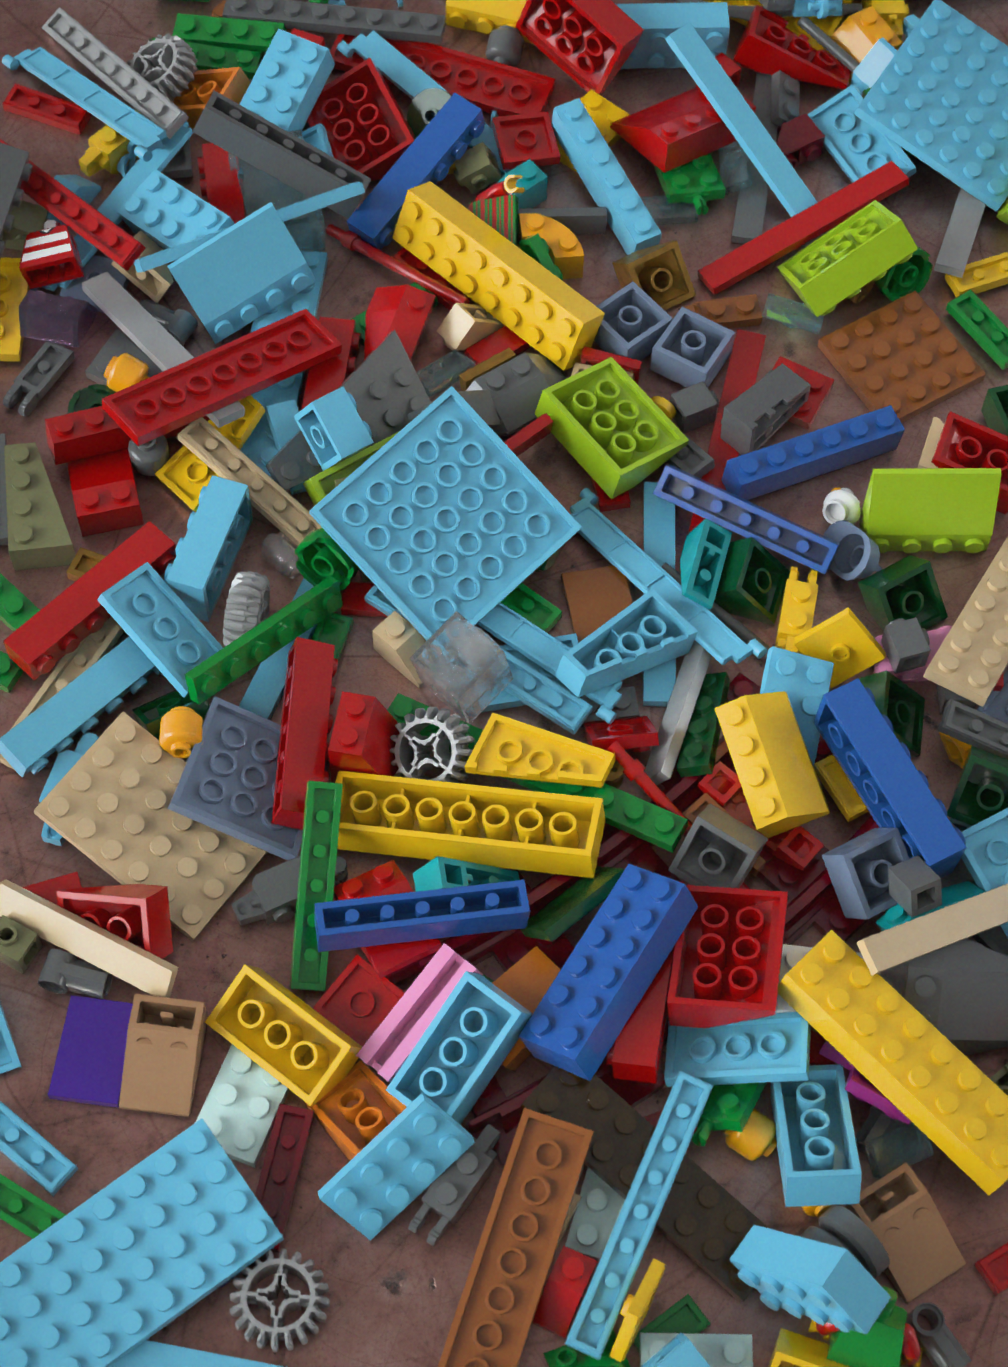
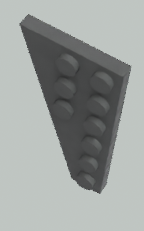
(384, 393)

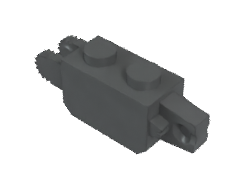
(276, 893)
(458, 1185)

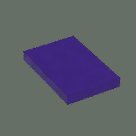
(91, 1052)

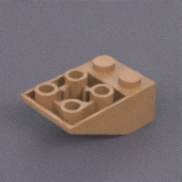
(162, 1055)
(910, 1230)

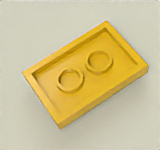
(603, 114)

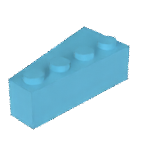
(627, 644)

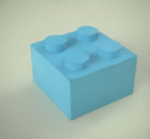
(334, 428)

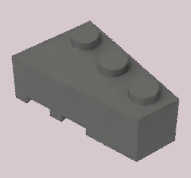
(763, 409)

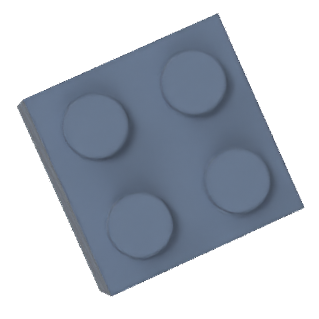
(631, 323)
(692, 349)
(861, 871)

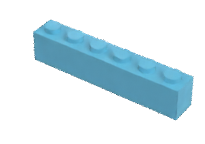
(604, 177)
(76, 708)

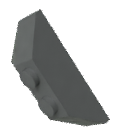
(517, 389)

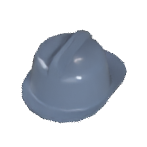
(857, 553)

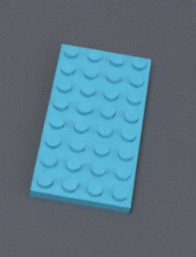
(131, 1257)

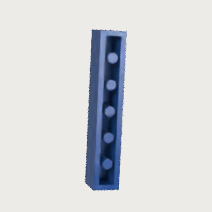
(423, 161)
(813, 454)
(746, 519)
(421, 915)

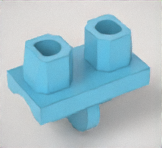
(817, 8)

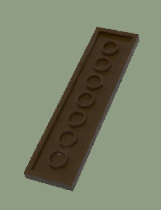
(697, 1211)

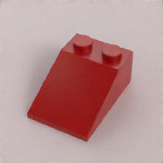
(973, 446)
(105, 493)
(380, 881)
(129, 911)

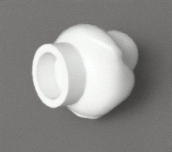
(841, 505)

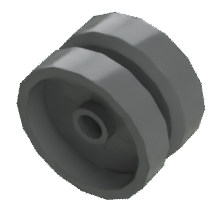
(848, 1231)

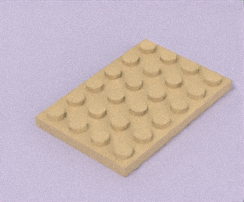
(120, 818)

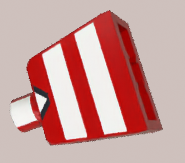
(50, 256)

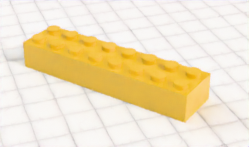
(497, 275)
(470, 823)
(903, 1057)

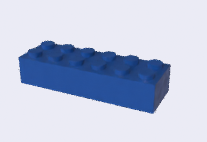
(886, 777)
(609, 971)

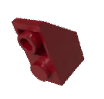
(800, 140)

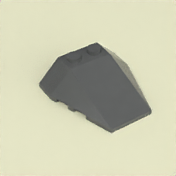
(962, 994)

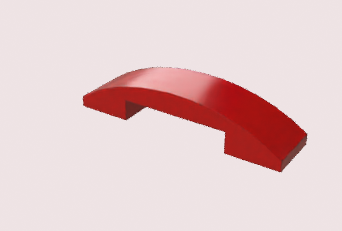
(792, 846)

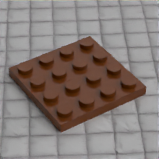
(901, 358)

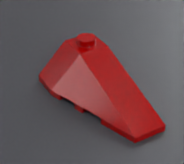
(772, 47)
(397, 309)

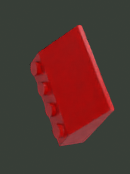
(581, 37)
(363, 121)
(676, 130)
(728, 957)

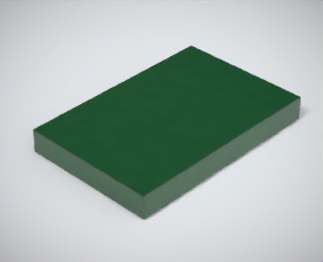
(572, 904)

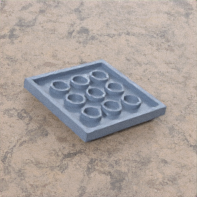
(233, 779)

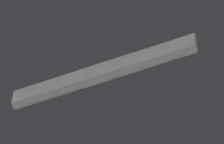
(115, 72)
(147, 333)

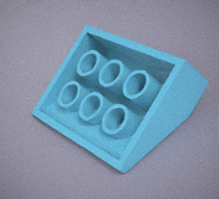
(242, 273)

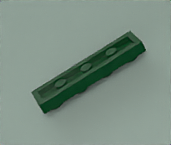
(703, 732)

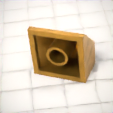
(658, 272)

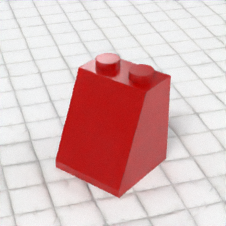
(362, 737)

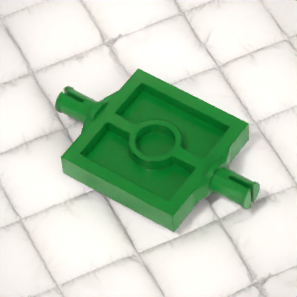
(693, 183)
(727, 1109)

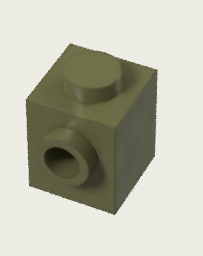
(477, 168)
(18, 944)

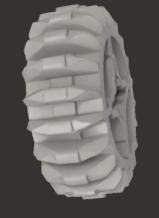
(166, 64)
(246, 604)
(448, 733)
(262, 1297)

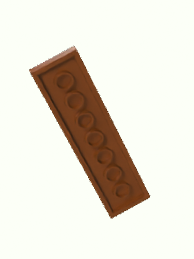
(517, 1243)

